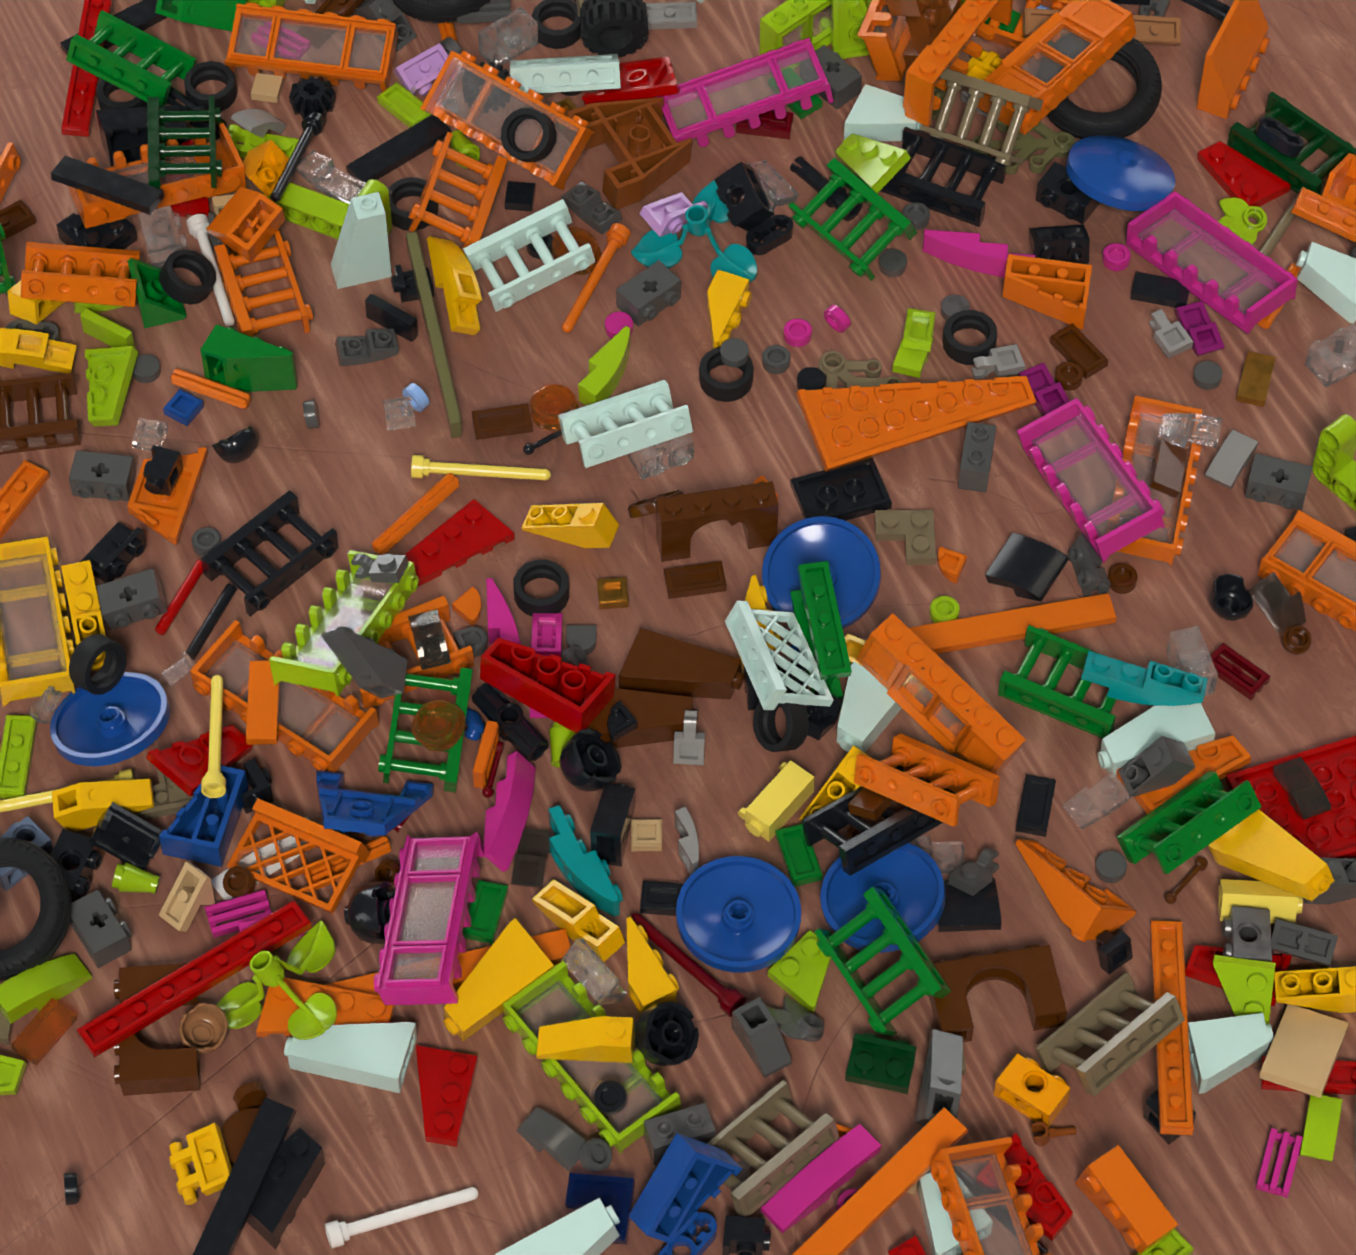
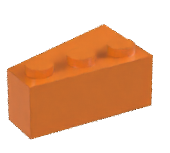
(1049, 287)
(1126, 1200)

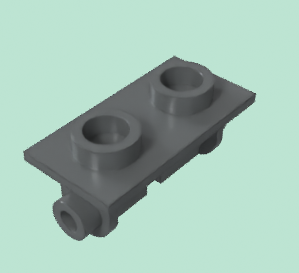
(1084, 562)

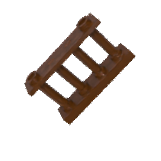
(36, 434)

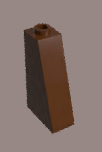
(679, 668)
(656, 716)

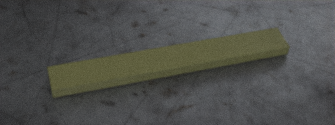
(434, 335)

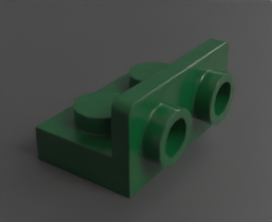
(881, 1063)

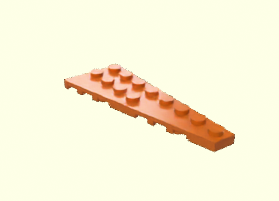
(882, 418)

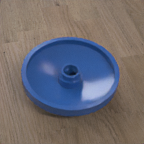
(1119, 172)
(850, 558)
(110, 725)
(907, 878)
(738, 914)

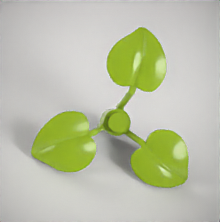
(309, 954)

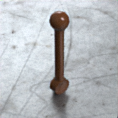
(1200, 865)

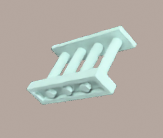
(519, 234)
(625, 423)

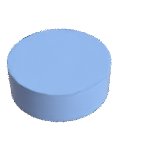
(419, 398)

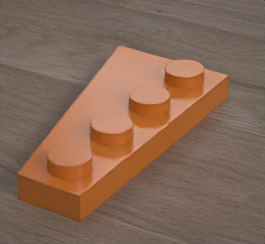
(1219, 756)
(352, 1006)

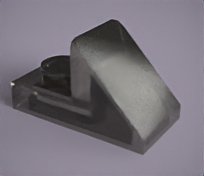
(1278, 604)

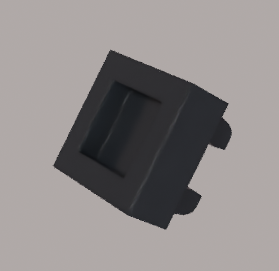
(1114, 950)

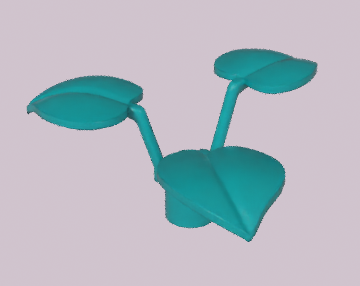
(735, 258)

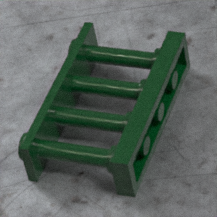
(158, 151)
(1287, 168)

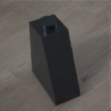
(613, 823)

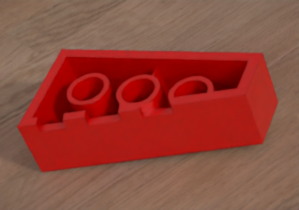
(547, 684)

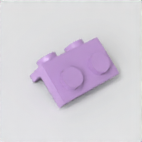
(421, 71)
(668, 213)

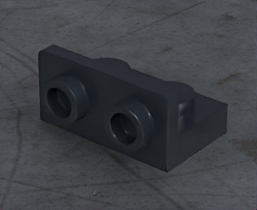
(1061, 243)
(115, 552)

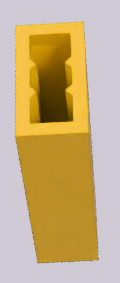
(1272, 856)
(502, 972)

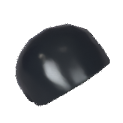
(238, 446)
(1230, 597)

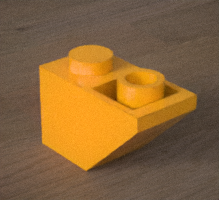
(265, 165)

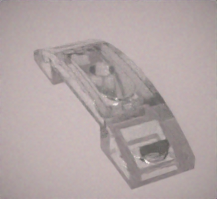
(331, 181)

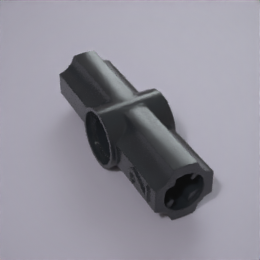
(519, 733)

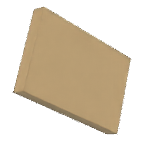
(1304, 1050)

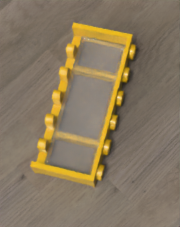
(31, 622)

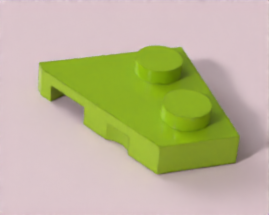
(802, 971)
(1246, 984)

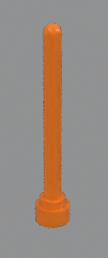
(616, 238)

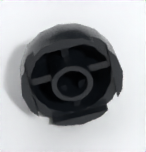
(589, 761)
(369, 911)
(666, 1034)

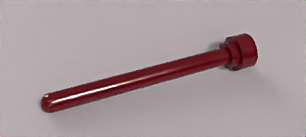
(727, 998)

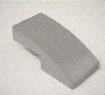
(258, 121)
(1231, 459)
(688, 844)

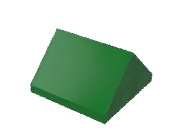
(152, 301)

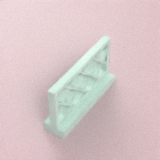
(567, 73)
(760, 660)

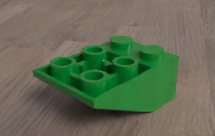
(207, 13)
(247, 362)

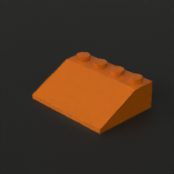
(1233, 58)

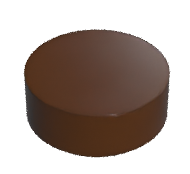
(1069, 375)
(1122, 578)
(239, 882)
(249, 1095)

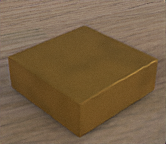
(612, 593)

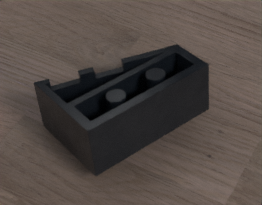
(128, 130)
(286, 1185)

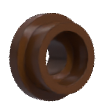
(1301, 634)

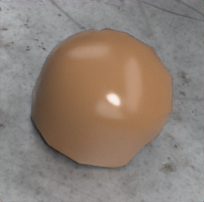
(203, 1028)

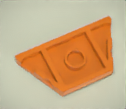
(163, 512)

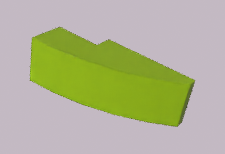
(606, 369)
(39, 984)

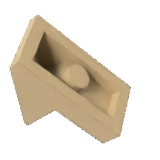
(186, 896)

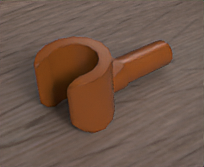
(1049, 1133)

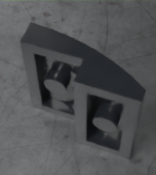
(1027, 567)
(970, 912)

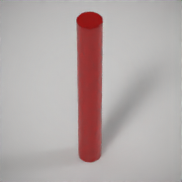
(180, 598)

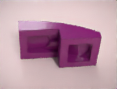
(1199, 327)
(1046, 392)

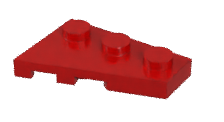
(1241, 176)
(188, 761)
(445, 1092)
(1047, 1204)

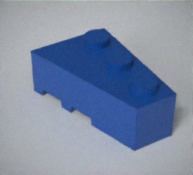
(206, 824)
(680, 1186)

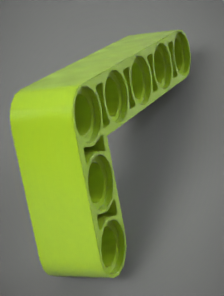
(323, 212)
(1334, 459)

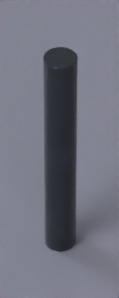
(210, 621)

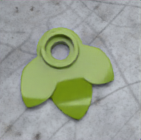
(1237, 216)

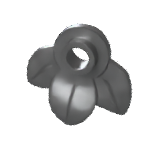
(797, 1021)

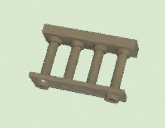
(999, 97)
(1124, 1048)
(786, 1164)

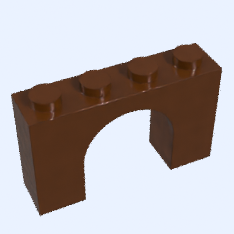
(684, 514)
(1027, 969)
(149, 1069)

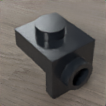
(404, 284)
(822, 718)
(260, 783)

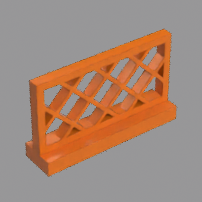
(306, 831)

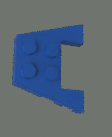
(365, 811)

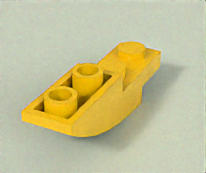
(457, 279)
(35, 350)
(84, 604)

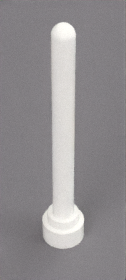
(197, 227)
(340, 1232)

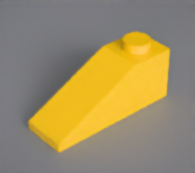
(588, 1040)

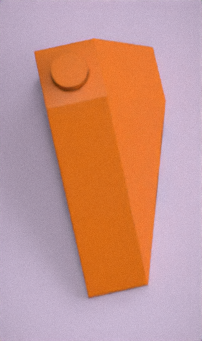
(1076, 902)

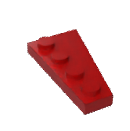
(456, 540)

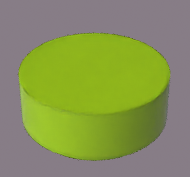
(944, 609)

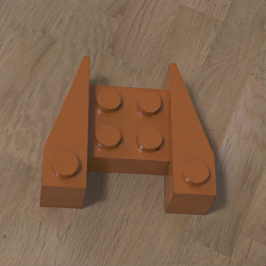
(924, 21)
(639, 143)

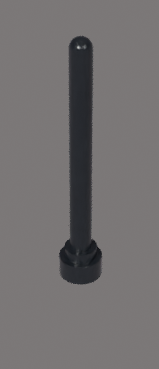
(312, 125)

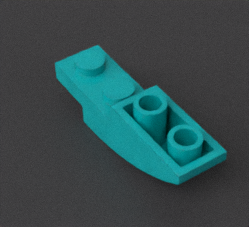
(1151, 686)
(582, 869)

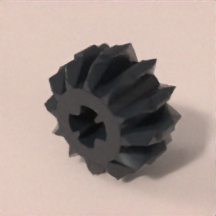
(312, 96)

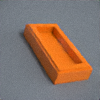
(486, 754)

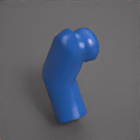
(475, 725)

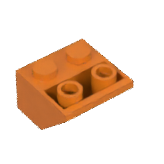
(247, 222)

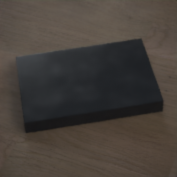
(842, 492)

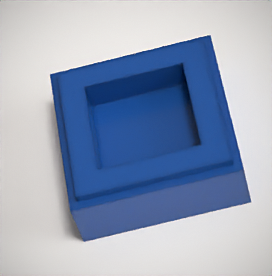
(183, 407)

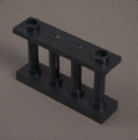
(939, 198)
(264, 528)
(874, 840)

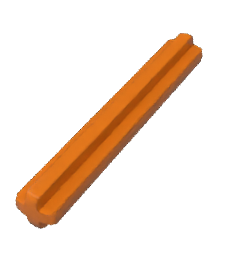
(415, 514)

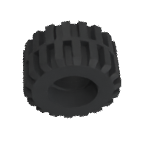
(614, 26)

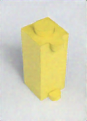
(778, 801)
(1258, 895)

